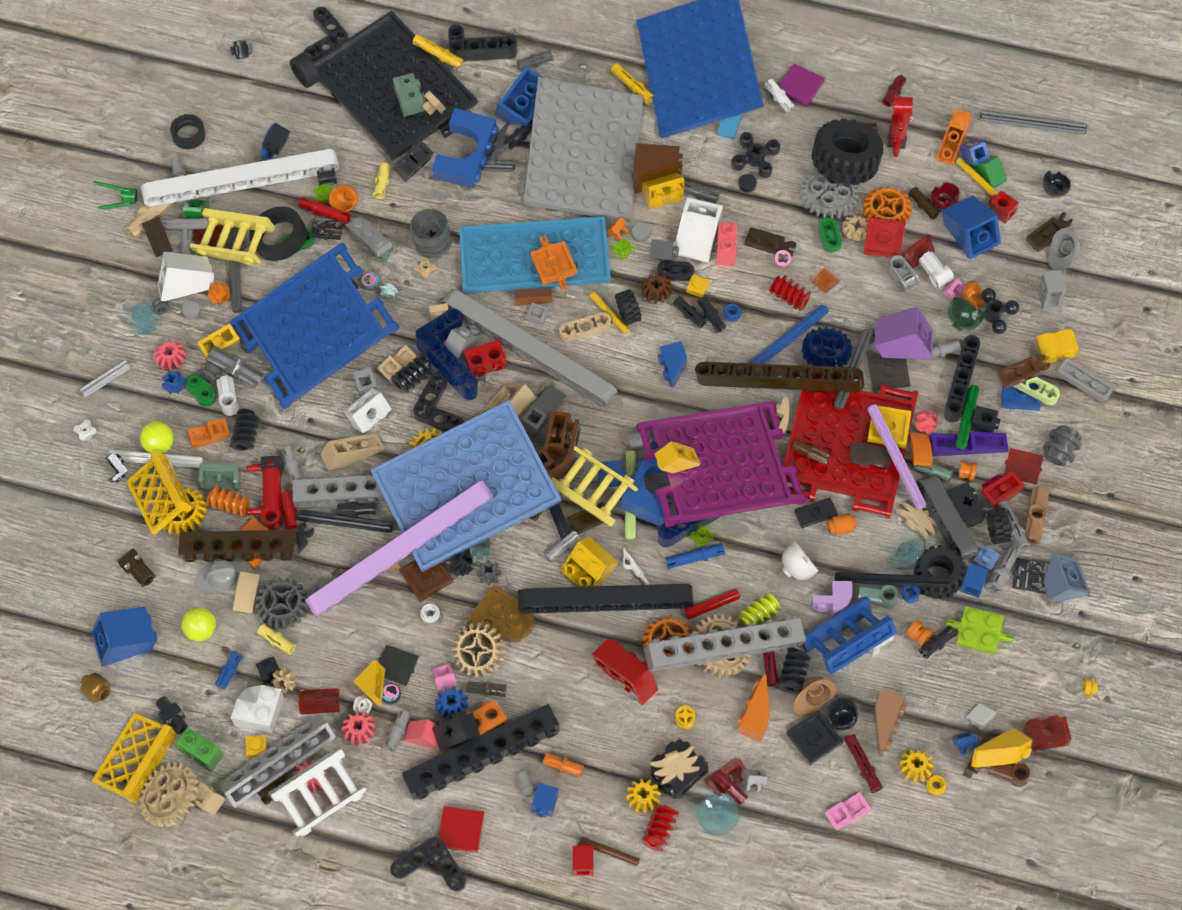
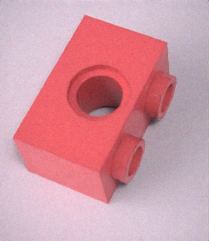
(726, 243)

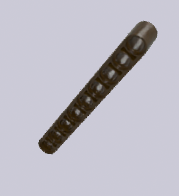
(788, 380)

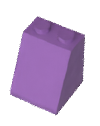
(904, 335)

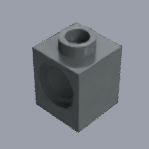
(664, 250)

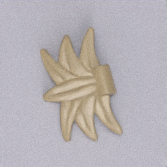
(917, 520)
(675, 764)

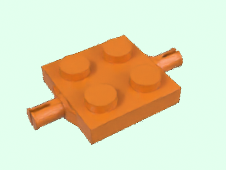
(553, 263)

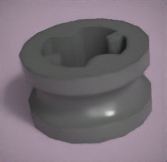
(160, 307)

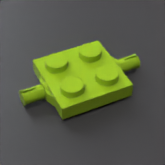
(980, 630)

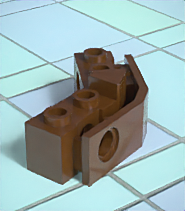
(556, 444)

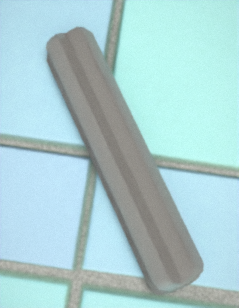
(185, 223)
(104, 378)

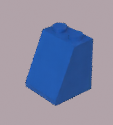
(972, 226)
(123, 634)

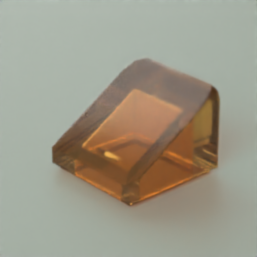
(825, 280)

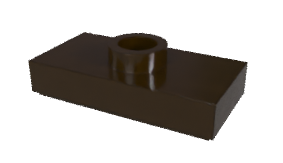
(157, 237)
(584, 520)

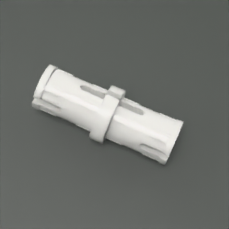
(779, 95)

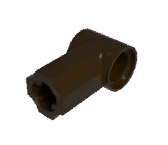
(134, 564)

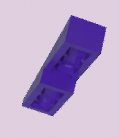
(977, 444)

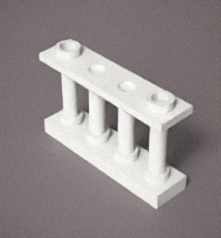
(317, 771)

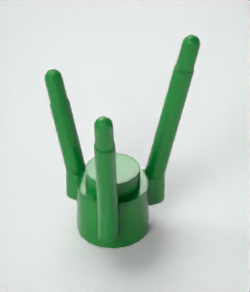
(127, 194)

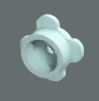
(388, 290)

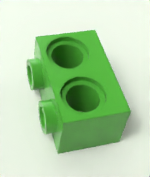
(199, 749)

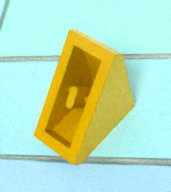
(372, 681)

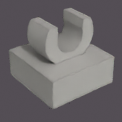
(753, 777)

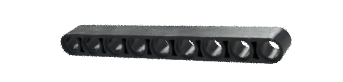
(605, 598)

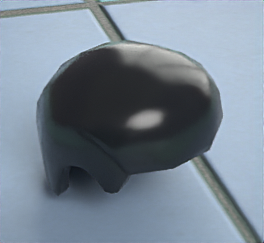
(1056, 184)
(842, 714)

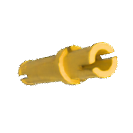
(443, 54)
(636, 87)

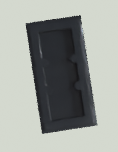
(815, 512)

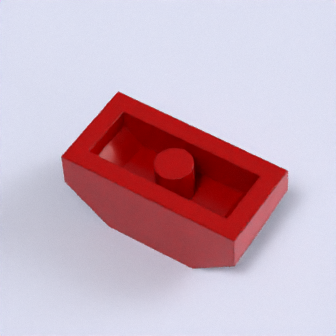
(1002, 488)

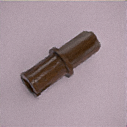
(811, 451)

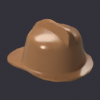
(814, 695)

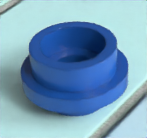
(732, 308)

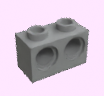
(1052, 289)

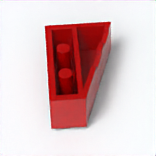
(627, 669)

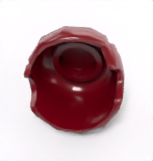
(945, 195)

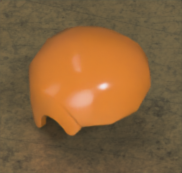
(343, 197)
(971, 294)

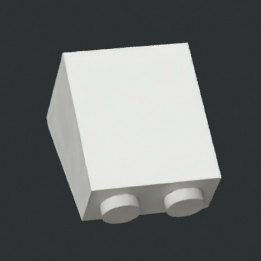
(183, 275)

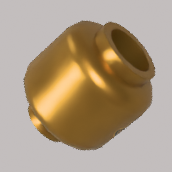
(95, 687)

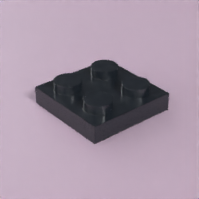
(814, 737)

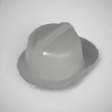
(1063, 249)
(217, 577)

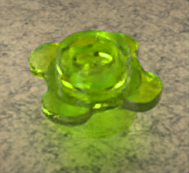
(323, 189)
(623, 244)
(701, 541)

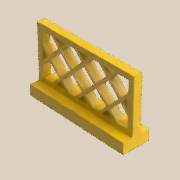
(169, 483)
(146, 767)

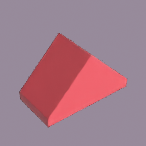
(422, 734)

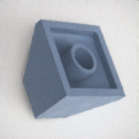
(1065, 579)

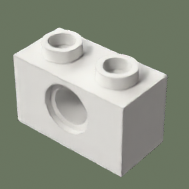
(358, 410)

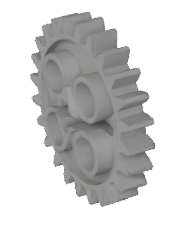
(828, 197)

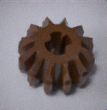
(656, 288)

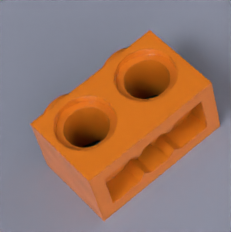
(485, 723)

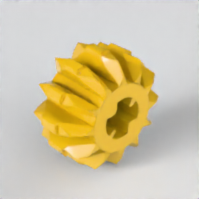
(908, 767)
(643, 788)

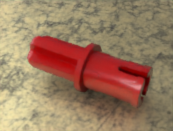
(289, 510)

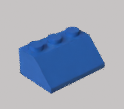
(519, 101)

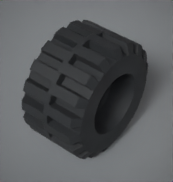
(945, 558)

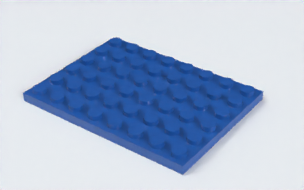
(699, 64)

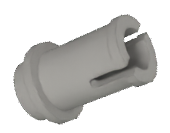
(526, 784)

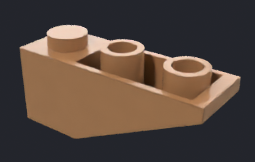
(886, 713)

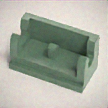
(219, 473)

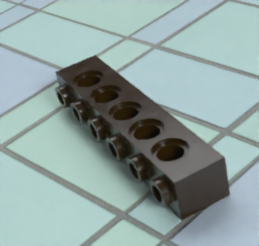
(211, 539)

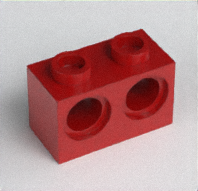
(483, 355)

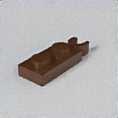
(1022, 371)

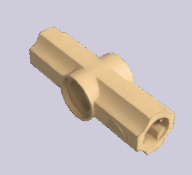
(145, 214)

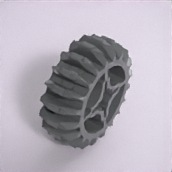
(272, 615)

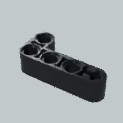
(481, 47)

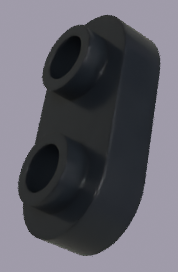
(675, 270)

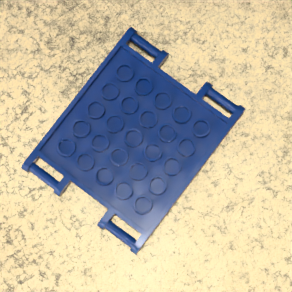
(313, 325)

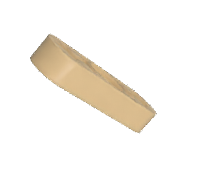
(570, 326)

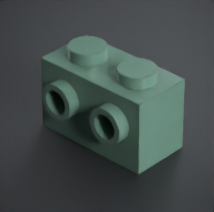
(408, 94)

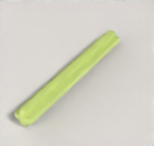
(630, 519)

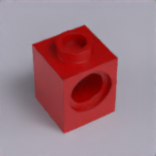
(1010, 206)
(583, 860)

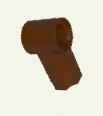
(1008, 771)

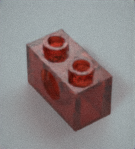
(1059, 730)

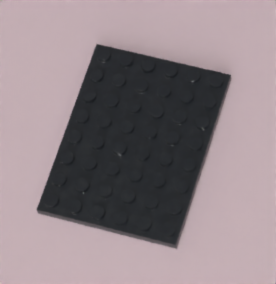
(361, 80)

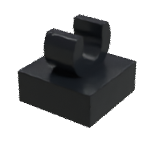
(267, 668)

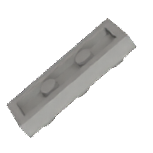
(369, 236)
(1085, 380)

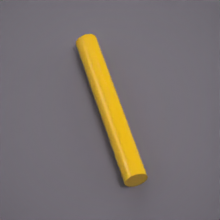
(970, 171)
(605, 308)

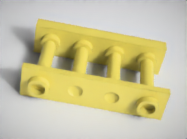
(231, 220)
(590, 504)

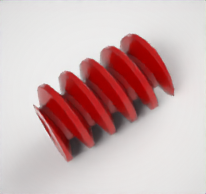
(790, 293)
(658, 827)

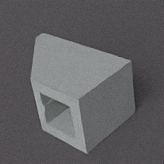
(463, 339)

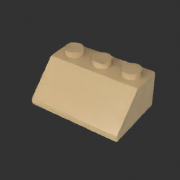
(518, 395)

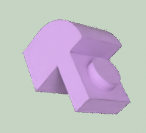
(836, 602)

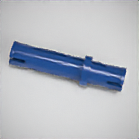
(695, 555)

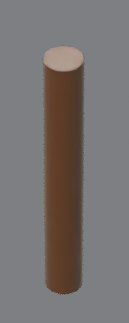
(611, 851)

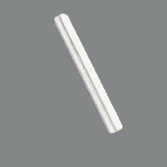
(144, 457)

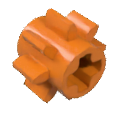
(219, 293)

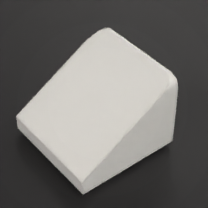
(981, 716)

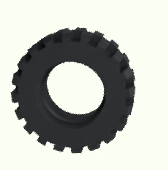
(845, 166)

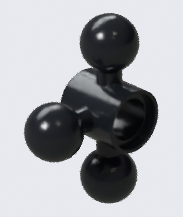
(1011, 307)

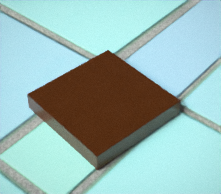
(425, 583)

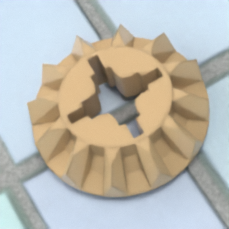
(849, 227)

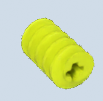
(759, 610)

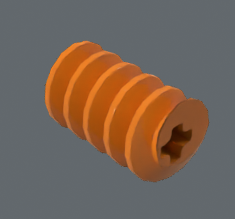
(228, 501)

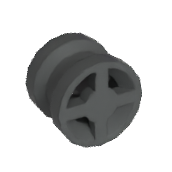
(209, 372)

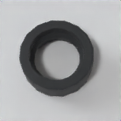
(304, 70)
(186, 120)

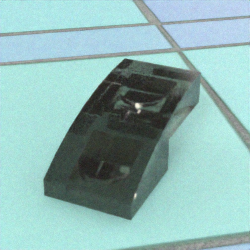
(869, 454)

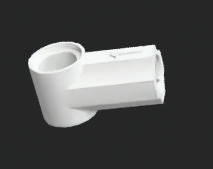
(938, 274)
(227, 395)

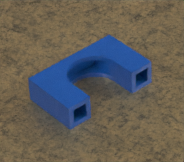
(467, 170)
(643, 502)

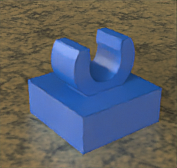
(964, 740)

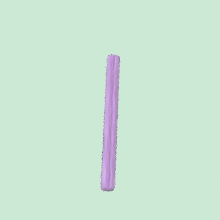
(896, 456)

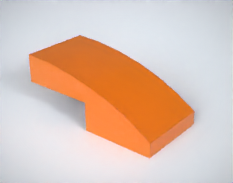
(211, 433)
(920, 449)

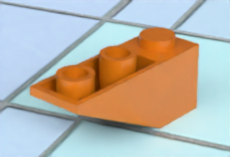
(954, 136)
(757, 716)

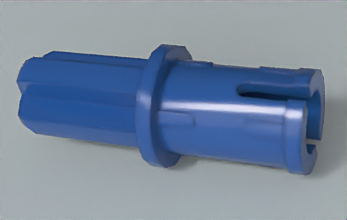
(228, 670)

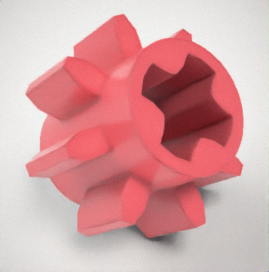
(926, 421)

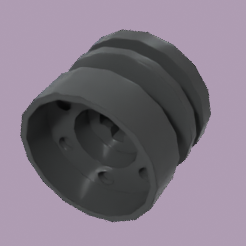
(431, 233)

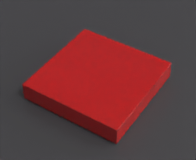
(884, 237)
(461, 829)

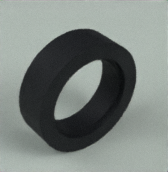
(291, 244)

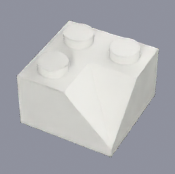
(258, 708)

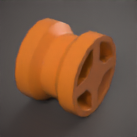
(967, 470)

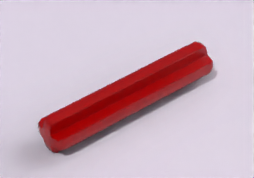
(712, 603)

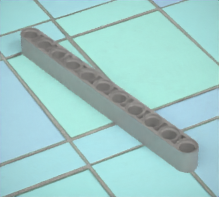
(531, 349)

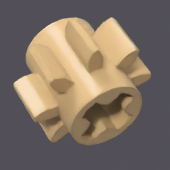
(284, 679)

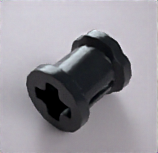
(327, 177)

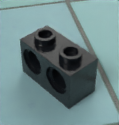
(413, 161)

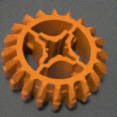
(888, 202)
(666, 626)

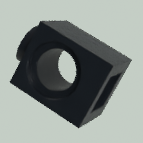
(276, 139)
(981, 414)

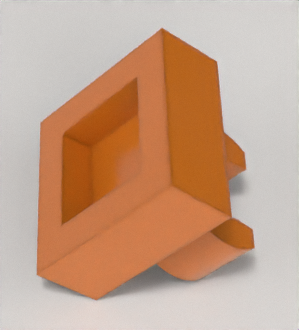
(615, 228)

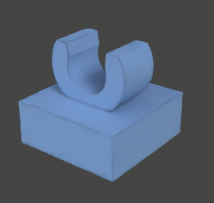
(987, 558)

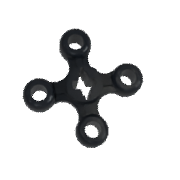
(755, 155)

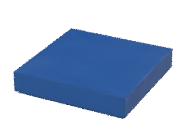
(1016, 399)

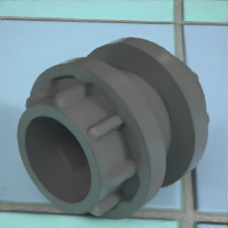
(1062, 444)

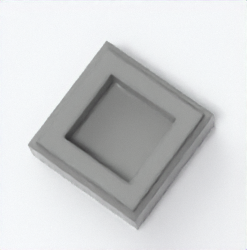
(537, 313)

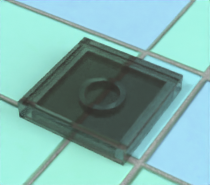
(888, 371)

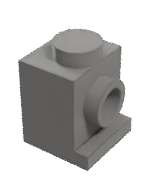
(364, 381)

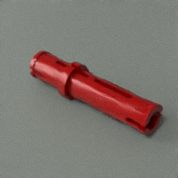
(317, 207)

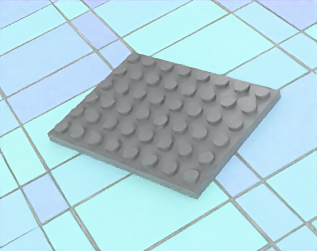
(583, 149)

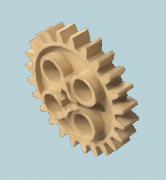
(722, 667)
(168, 794)

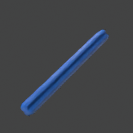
(791, 335)

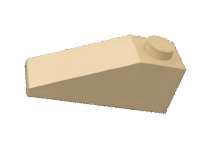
(350, 450)

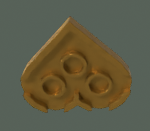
(502, 613)

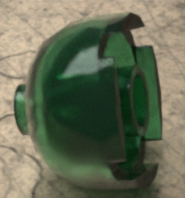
(964, 314)

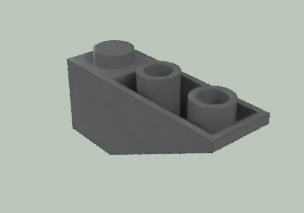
(541, 411)

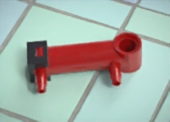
(899, 123)
(271, 491)

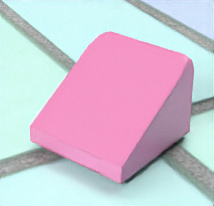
(953, 289)
(444, 676)

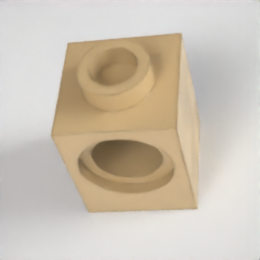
(208, 798)

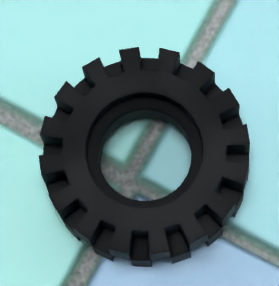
(628, 307)
(998, 525)

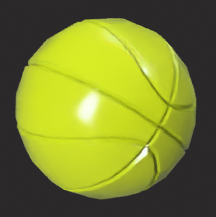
(157, 436)
(198, 624)

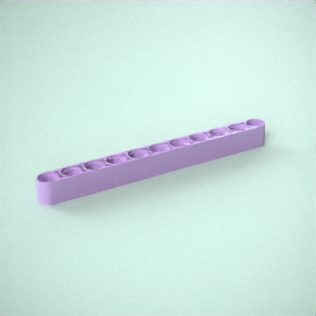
(399, 548)

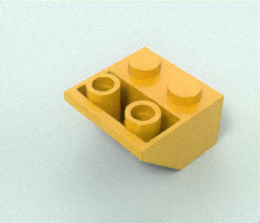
(663, 190)
(588, 564)

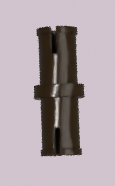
(924, 203)

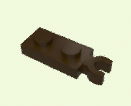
(1044, 234)
(768, 242)

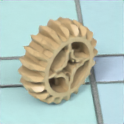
(477, 658)

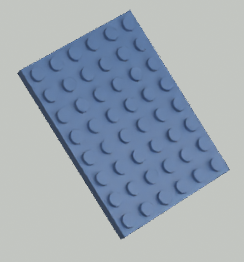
(434, 473)

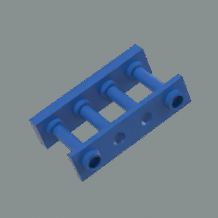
(857, 645)

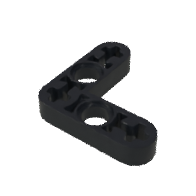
(332, 35)
(431, 409)
(429, 856)

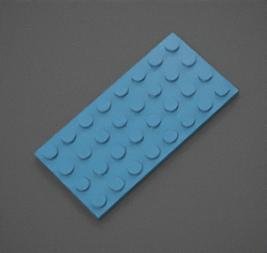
(500, 259)

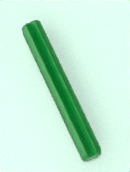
(967, 417)

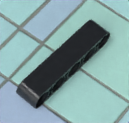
(961, 386)

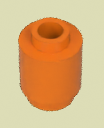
(841, 524)

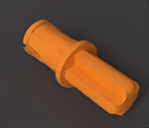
(563, 764)

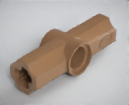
(1037, 506)

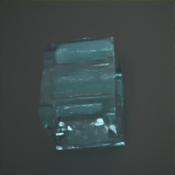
(143, 318)

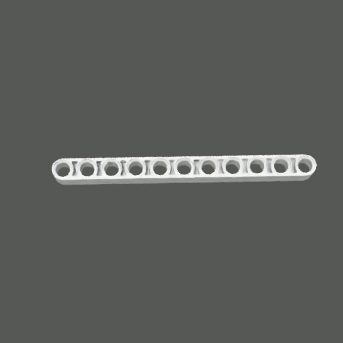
(238, 177)

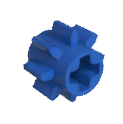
(173, 382)

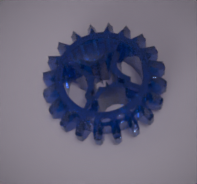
(827, 344)

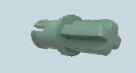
(939, 471)

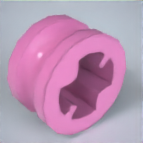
(782, 263)

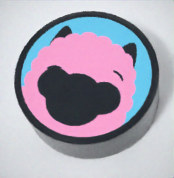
(391, 693)

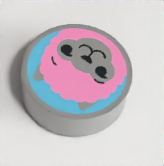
(370, 281)

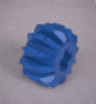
(451, 696)

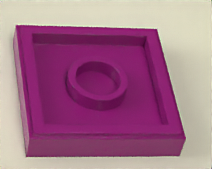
(801, 84)

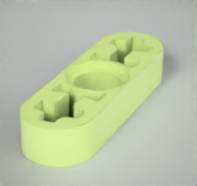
(1048, 388)

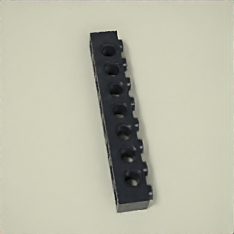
(542, 716)

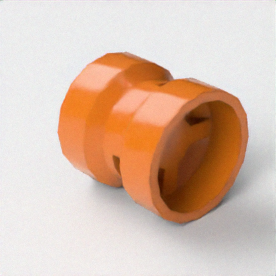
(919, 633)

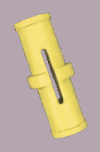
(382, 180)
(276, 639)

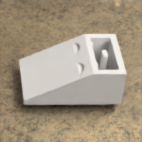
(698, 229)

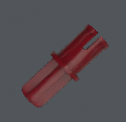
(894, 90)
(729, 786)

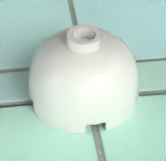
(797, 563)

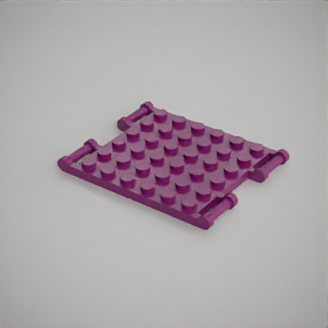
(736, 468)

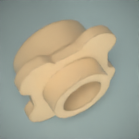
(425, 272)

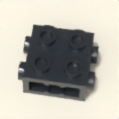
(676, 786)

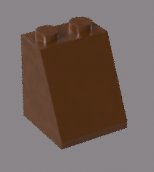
(655, 162)

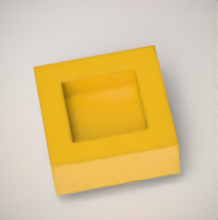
(698, 286)
(255, 745)

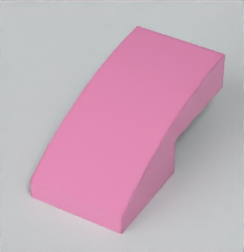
(848, 811)

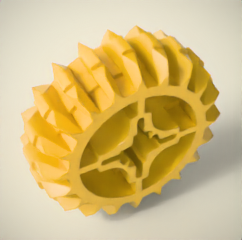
(185, 523)

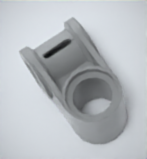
(903, 276)

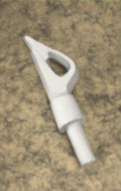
(633, 566)

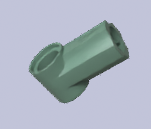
(876, 595)

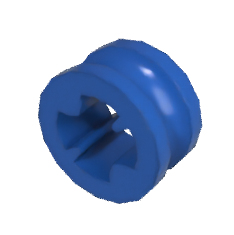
(908, 599)

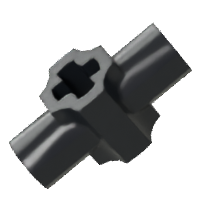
(172, 714)

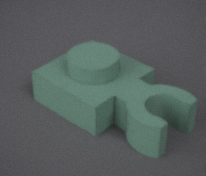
(480, 551)

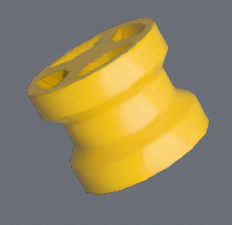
(685, 712)

